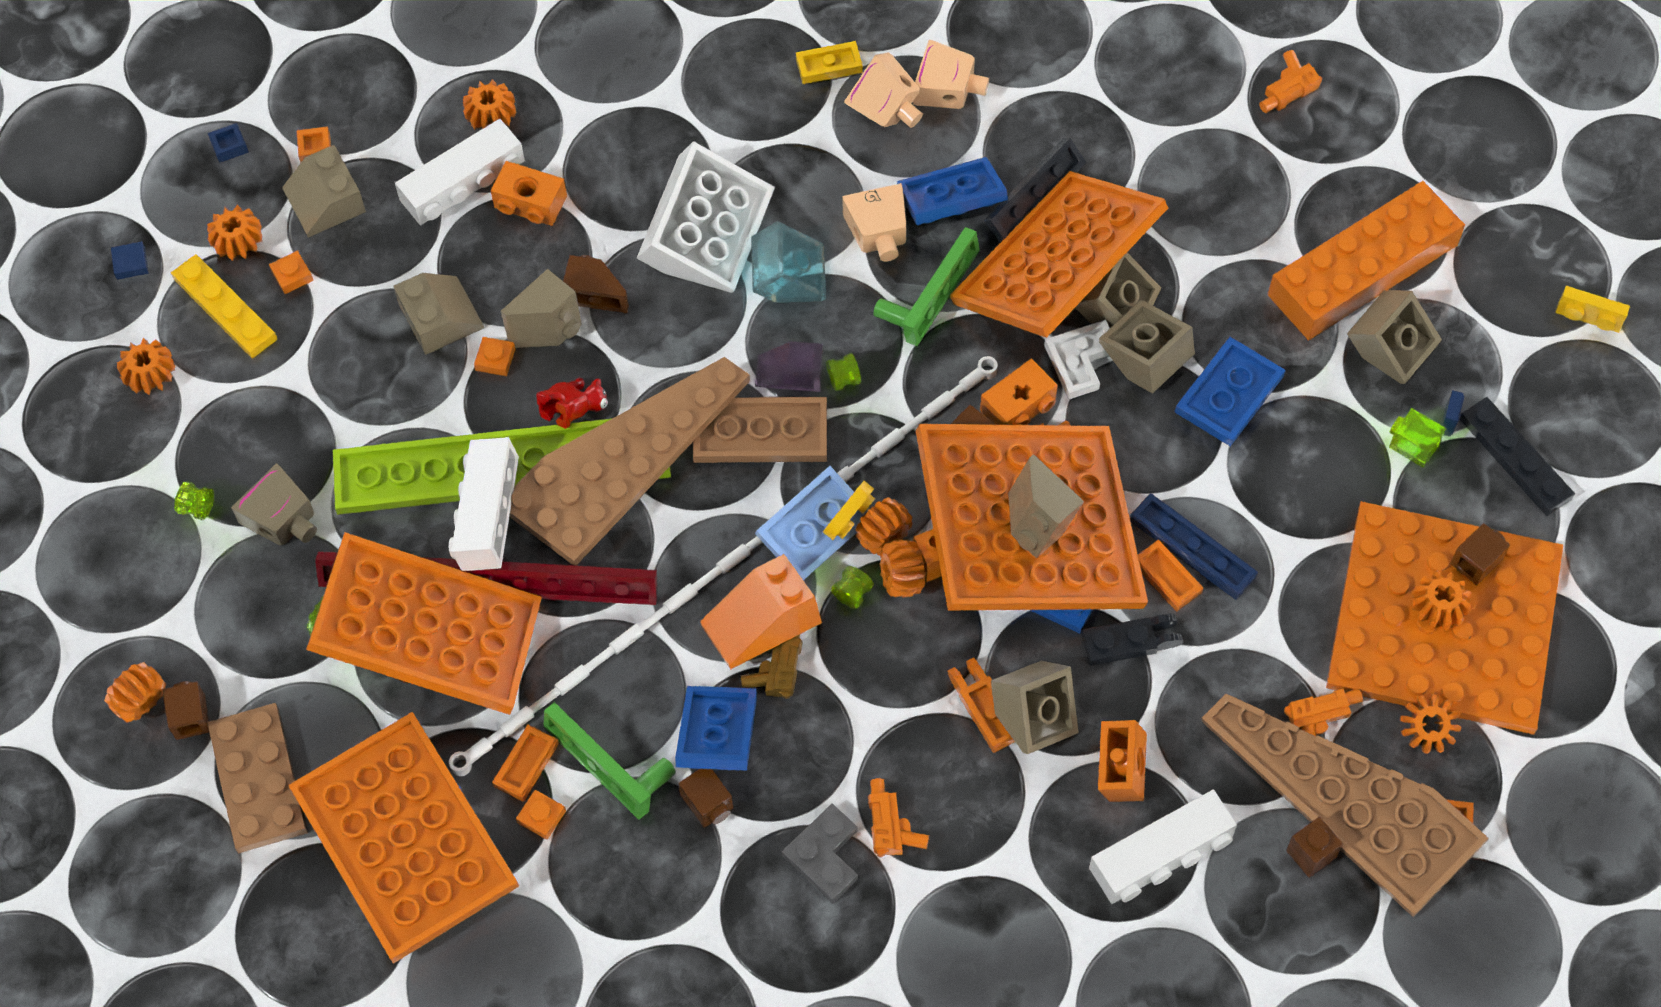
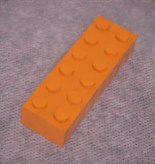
(1365, 260)

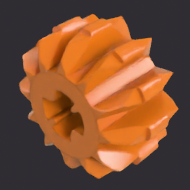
(488, 104)
(234, 232)
(146, 366)
(883, 524)
(902, 568)
(1441, 600)
(135, 692)
(1430, 736)

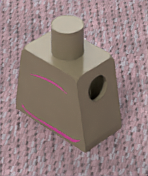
(276, 509)

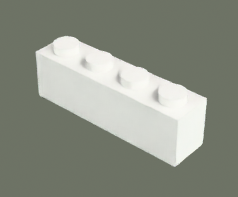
(459, 172)
(484, 504)
(1162, 847)

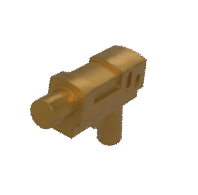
(780, 673)

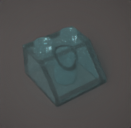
(787, 265)

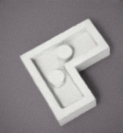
(1072, 358)

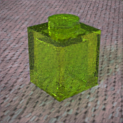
(1416, 437)

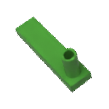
(936, 293)
(631, 793)

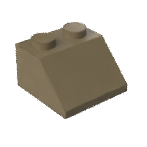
(323, 192)
(1119, 292)
(437, 310)
(542, 313)
(1395, 334)
(1148, 345)
(1040, 507)
(1036, 705)

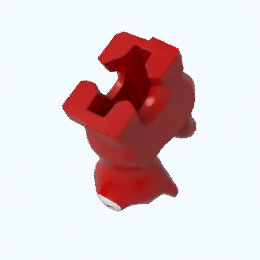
(570, 401)

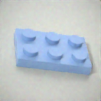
(800, 523)

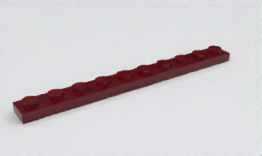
(551, 580)

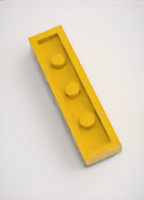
(224, 306)

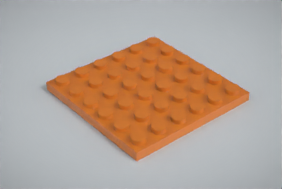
(982, 564)
(1486, 665)

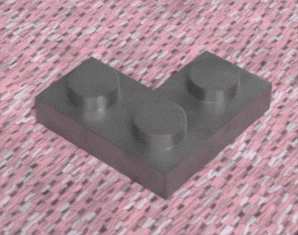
(815, 856)

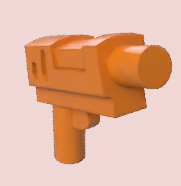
(1294, 83)
(1314, 713)
(888, 830)

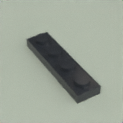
(1034, 188)
(1517, 456)

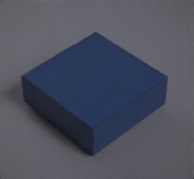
(228, 142)
(129, 260)
(1452, 412)

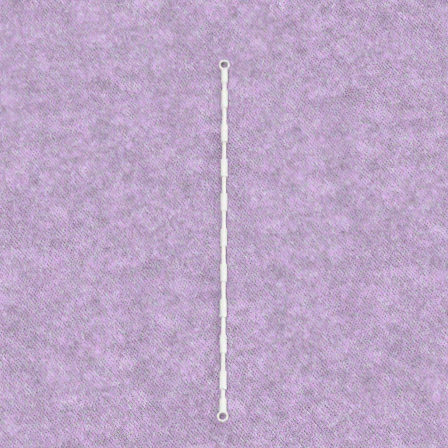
(723, 566)

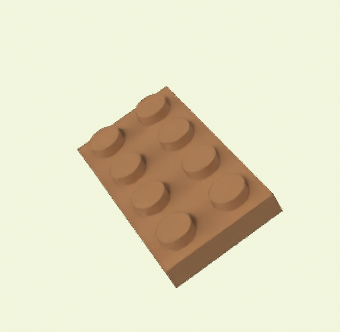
(766, 431)
(256, 777)

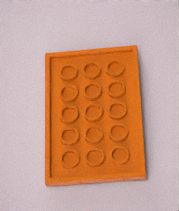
(1058, 253)
(425, 623)
(403, 837)

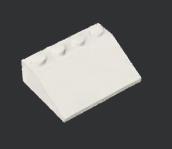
(705, 220)

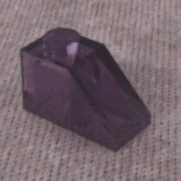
(791, 367)

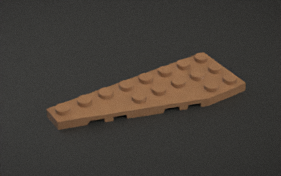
(598, 477)
(1387, 823)

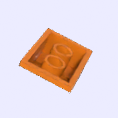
(761, 612)

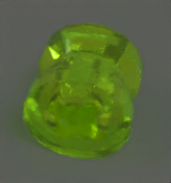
(843, 372)
(194, 500)
(852, 587)

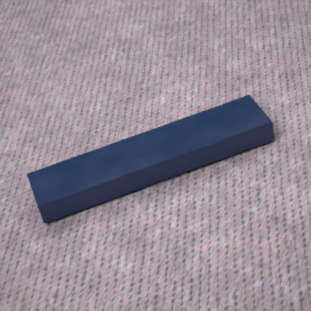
(1193, 546)

